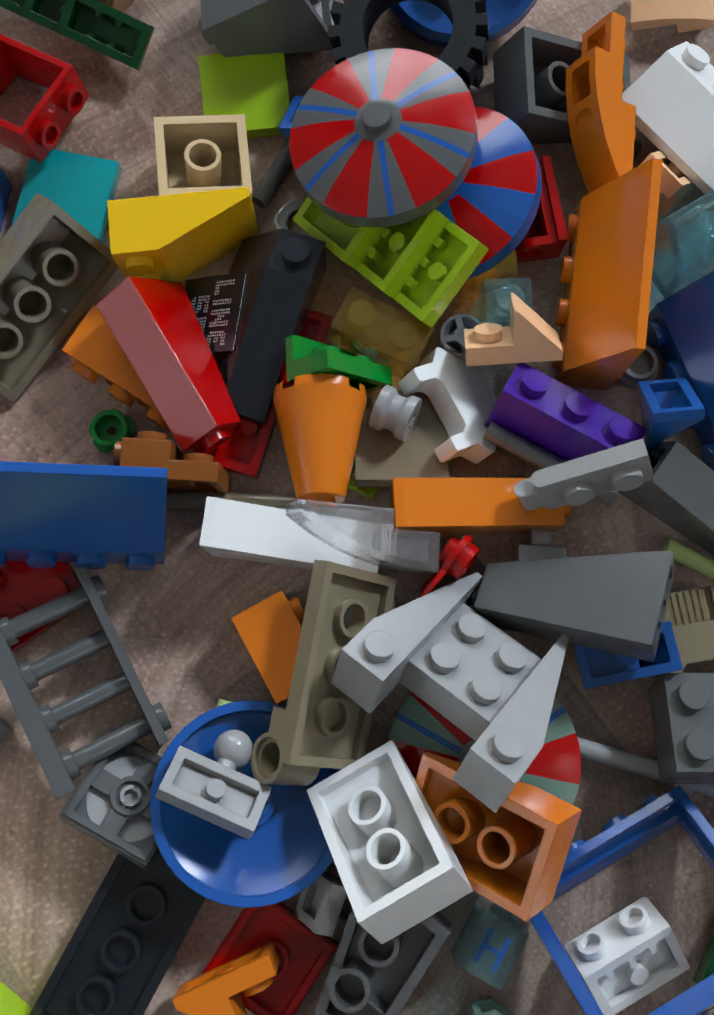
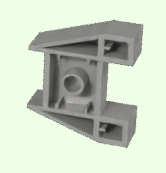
(467, 675)

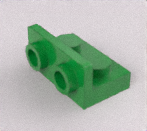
(314, 357)

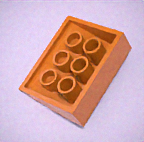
(608, 279)

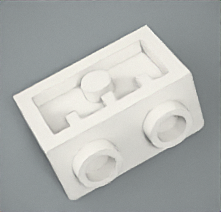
(627, 956)

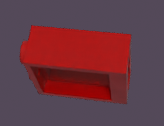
(56, 108)

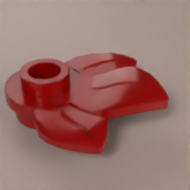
(456, 560)

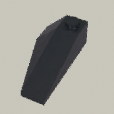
(277, 296)

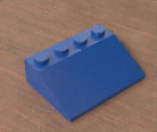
(82, 515)

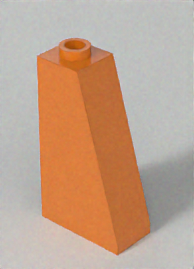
(467, 507)

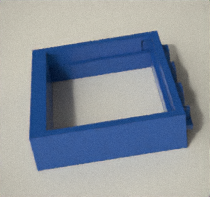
(616, 840)

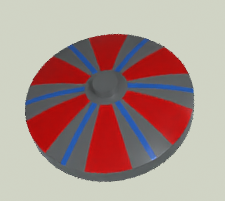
(384, 137)

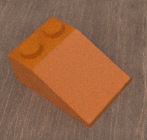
(505, 854)

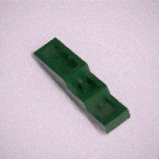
(91, 25)

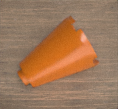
(320, 433)

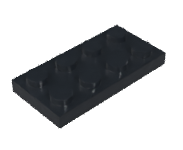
(122, 943)

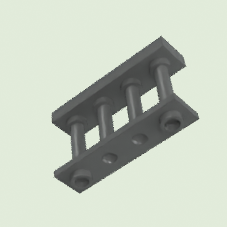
(42, 722)

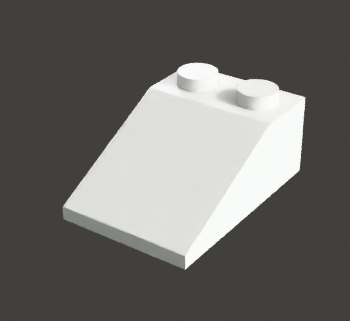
(387, 844)

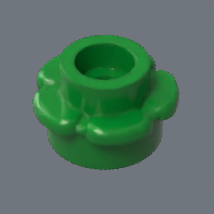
(106, 420)

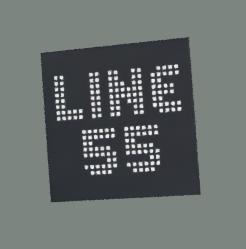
(217, 307)

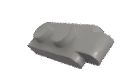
(586, 477)

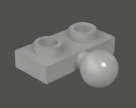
(215, 788)

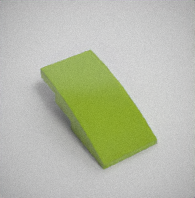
(412, 262)

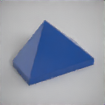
(667, 408)

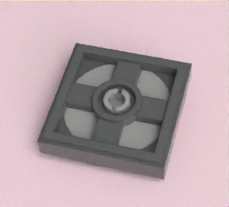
(115, 803)

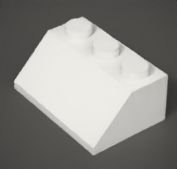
(678, 110)

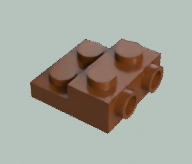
(184, 472)

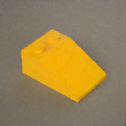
(178, 232)

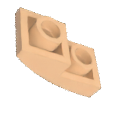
(687, 14)

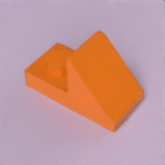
(219, 988)

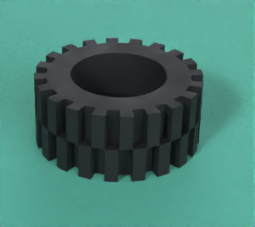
(464, 53)

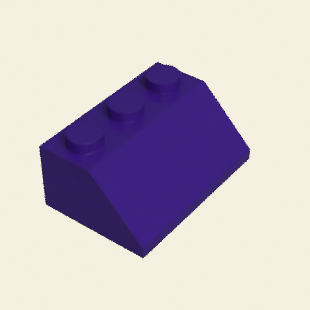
(559, 416)

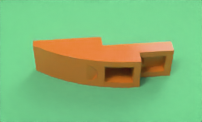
(597, 117)

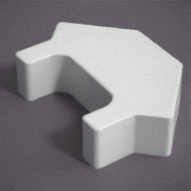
(460, 400)

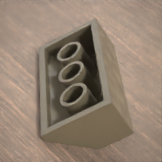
(46, 283)

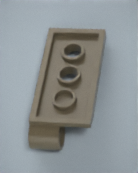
(320, 721)

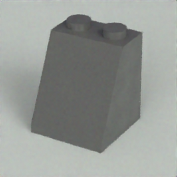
(266, 26)

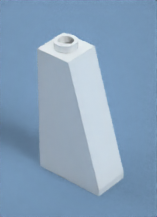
(264, 536)

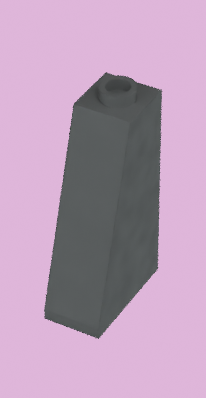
(679, 493)
(594, 600)

